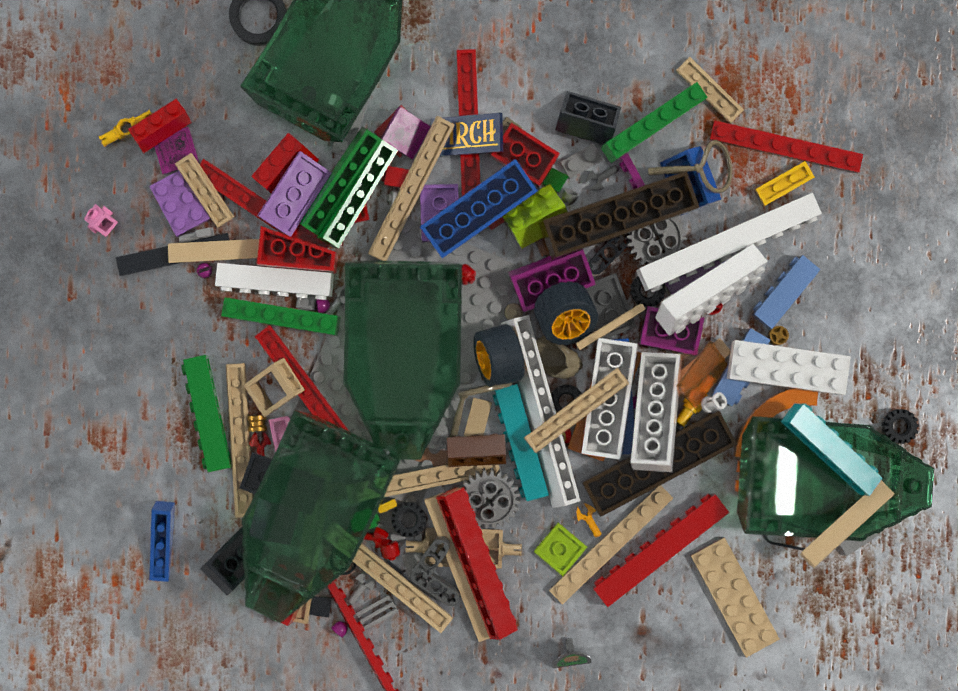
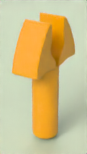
(589, 520)

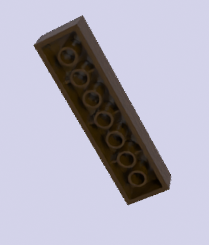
(618, 215)
(692, 447)

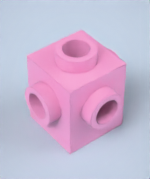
(100, 220)

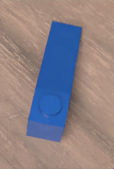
(161, 540)

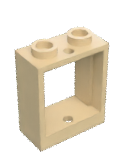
(291, 387)

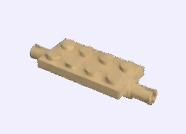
(492, 537)

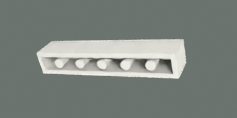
(274, 280)

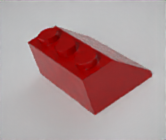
(278, 161)

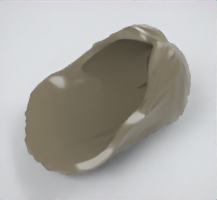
(558, 359)

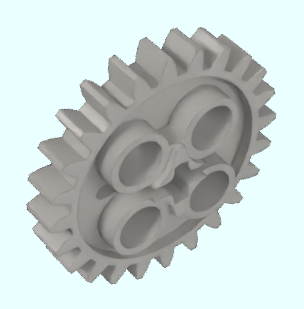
(640, 246)
(500, 510)

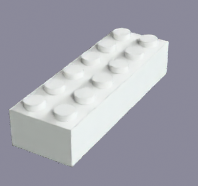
(711, 289)
(788, 367)
(656, 412)
(607, 423)

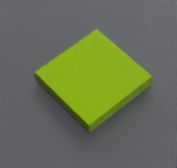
(560, 549)

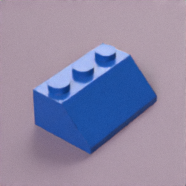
(691, 158)

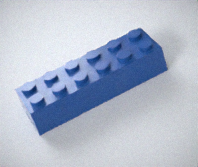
(478, 208)

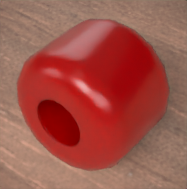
(468, 274)
(390, 550)

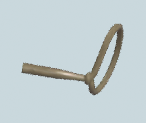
(699, 168)
(464, 395)

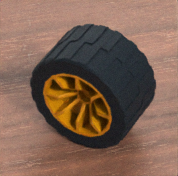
(566, 313)
(499, 355)

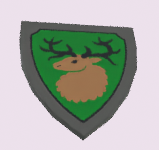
(572, 657)

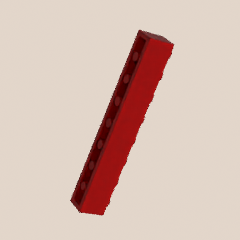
(661, 549)
(477, 563)

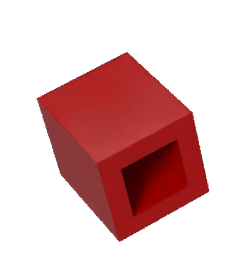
(394, 177)

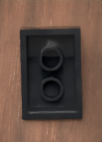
(226, 565)

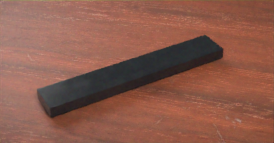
(154, 258)

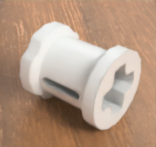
(714, 402)

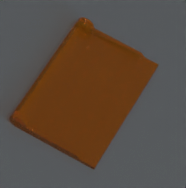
(702, 374)

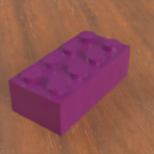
(540, 275)

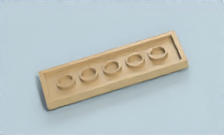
(734, 597)

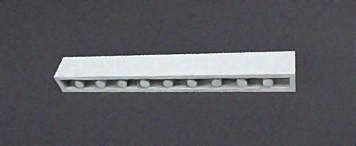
(727, 242)
(539, 409)

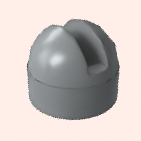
(569, 195)

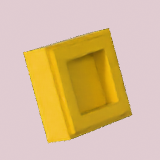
(387, 505)

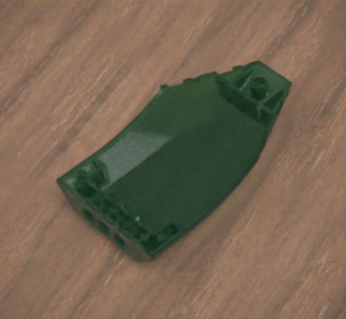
(325, 62)
(402, 348)
(798, 495)
(310, 513)

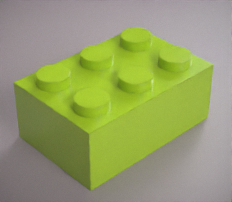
(525, 218)

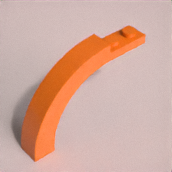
(770, 408)

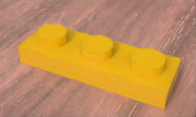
(784, 183)

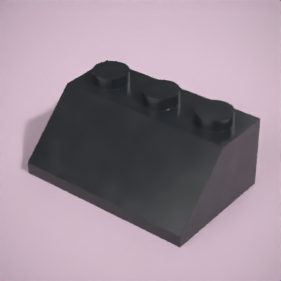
(588, 118)

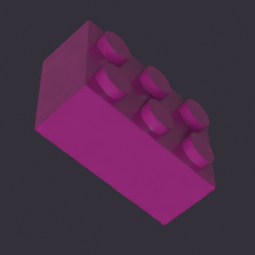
(655, 336)

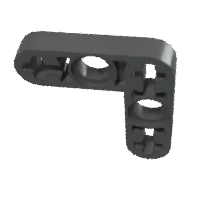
(427, 570)

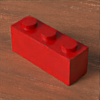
(159, 125)

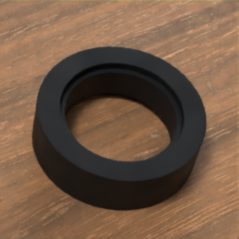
(253, 38)

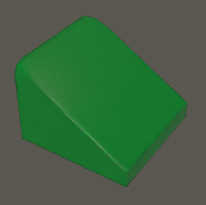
(556, 179)

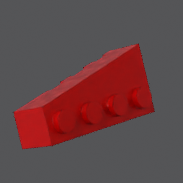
(286, 252)

